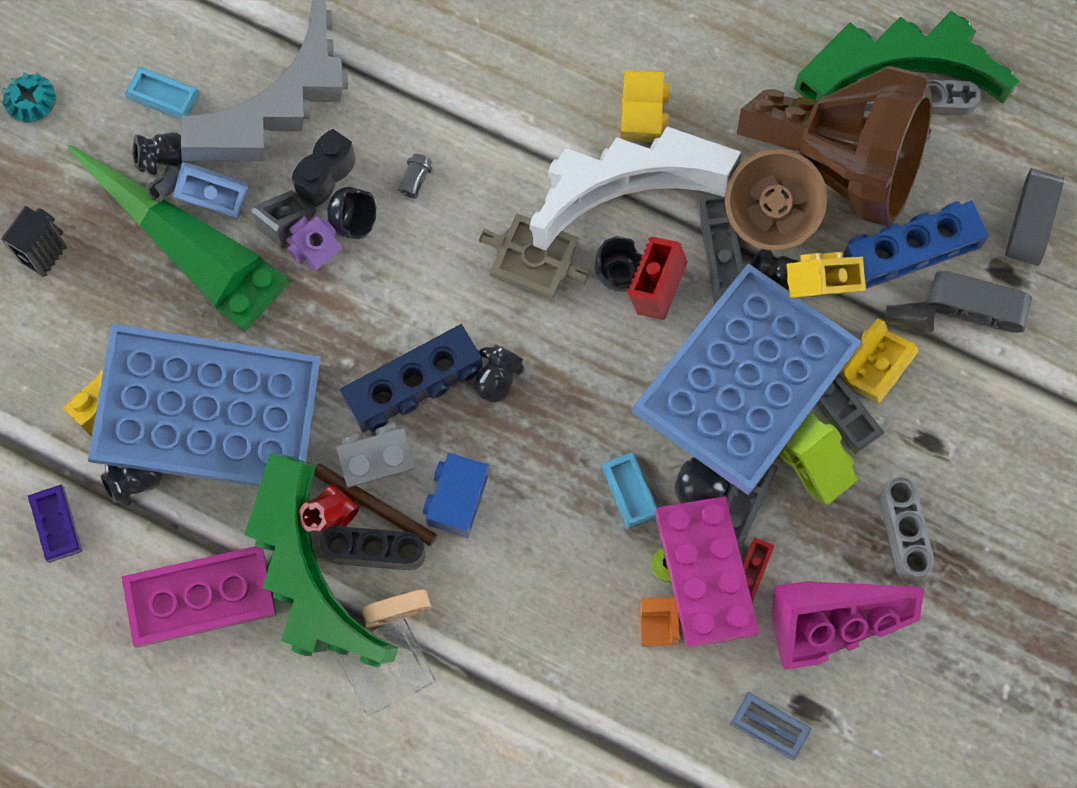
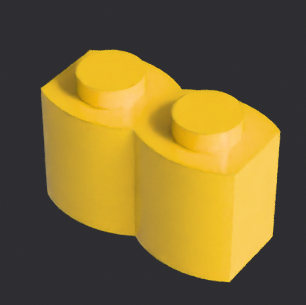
(643, 104)

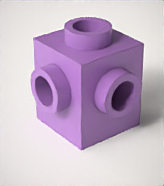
(324, 242)

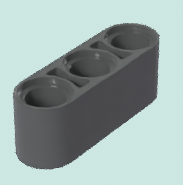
(1034, 217)
(980, 302)

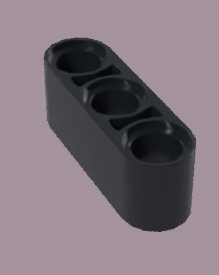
(358, 539)

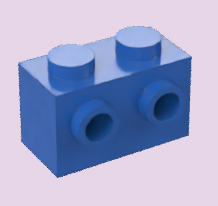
(457, 494)

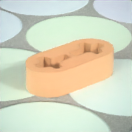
(396, 608)

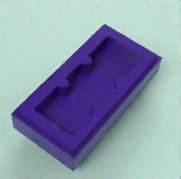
(55, 523)

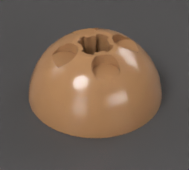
(779, 181)

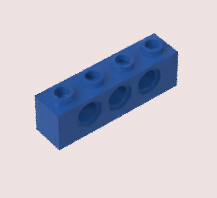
(959, 219)

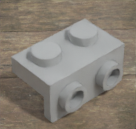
(375, 456)

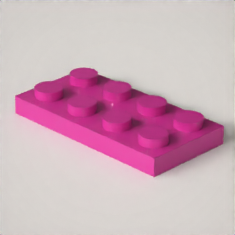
(706, 572)
(197, 596)

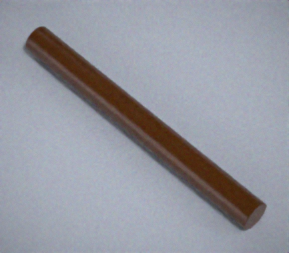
(376, 505)

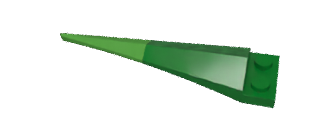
(220, 268)

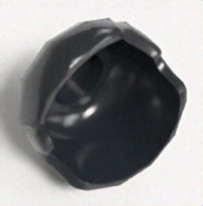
(352, 212)
(617, 263)
(699, 482)

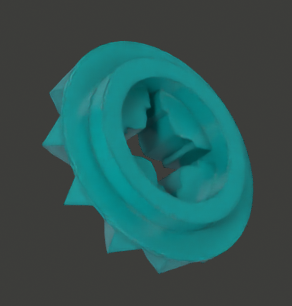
(26, 111)

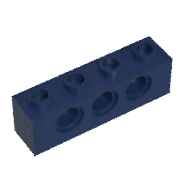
(421, 361)

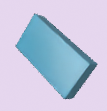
(162, 93)
(630, 490)

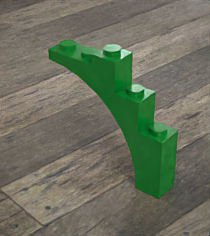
(943, 52)
(294, 575)

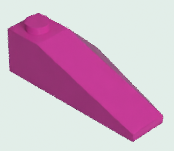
(828, 616)

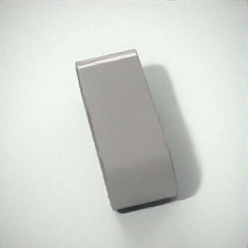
(910, 513)

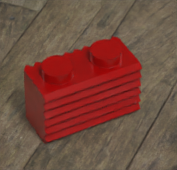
(657, 277)

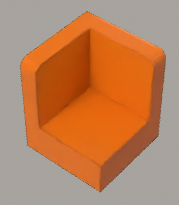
(659, 621)

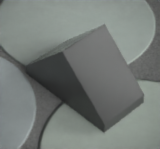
(279, 214)

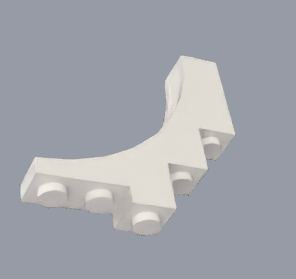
(627, 168)

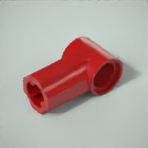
(328, 510)

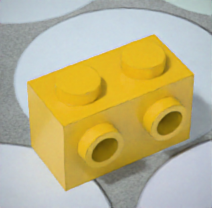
(825, 275)

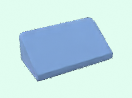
(210, 189)

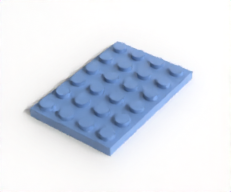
(746, 378)
(201, 405)

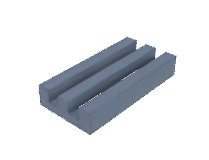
(765, 739)

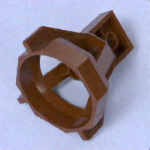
(859, 157)

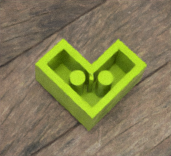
(819, 460)

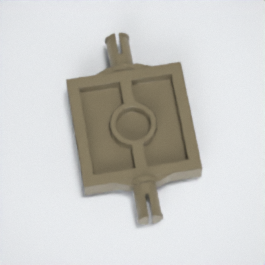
(530, 266)

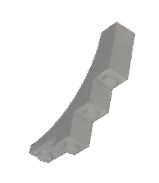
(245, 129)

